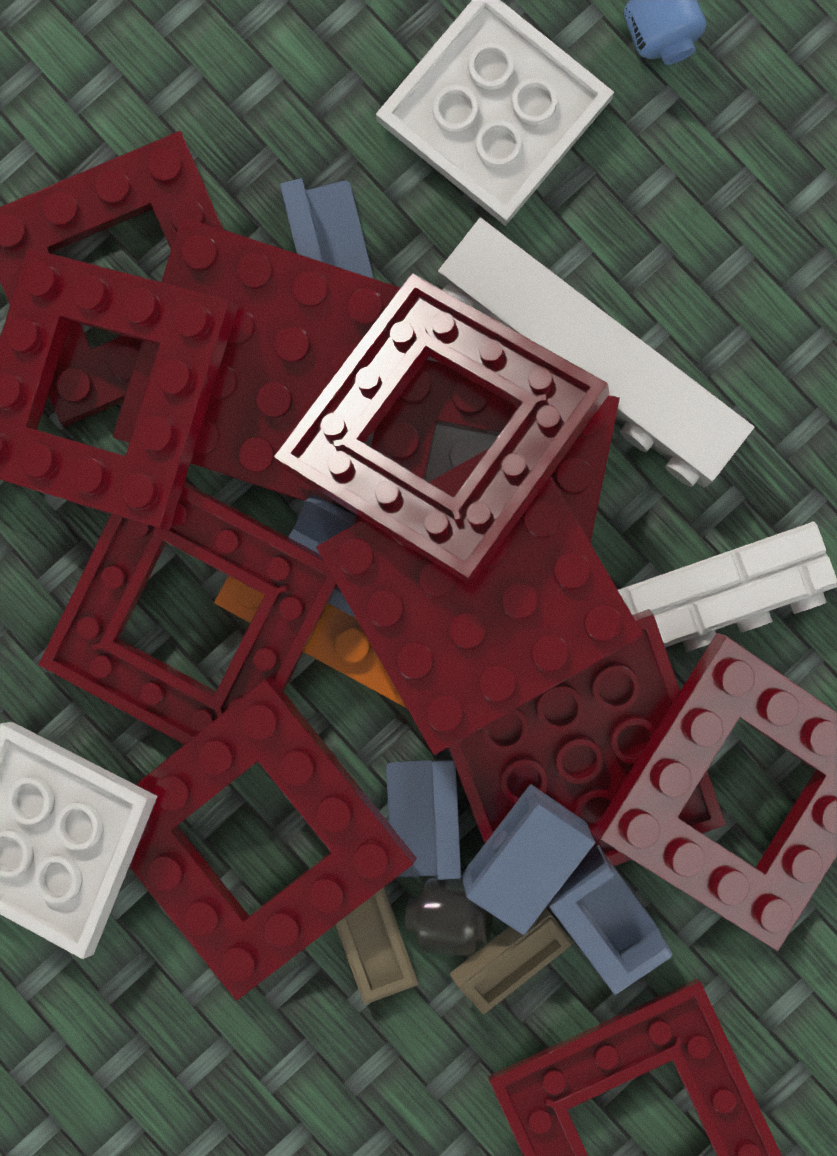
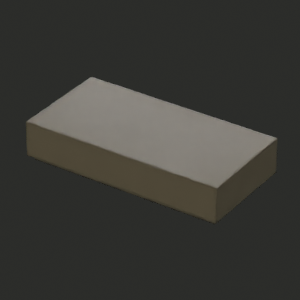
(376, 949)
(510, 961)

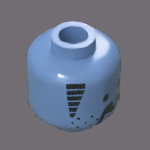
(665, 28)

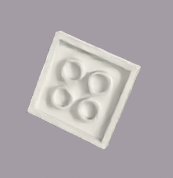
(494, 106)
(63, 839)

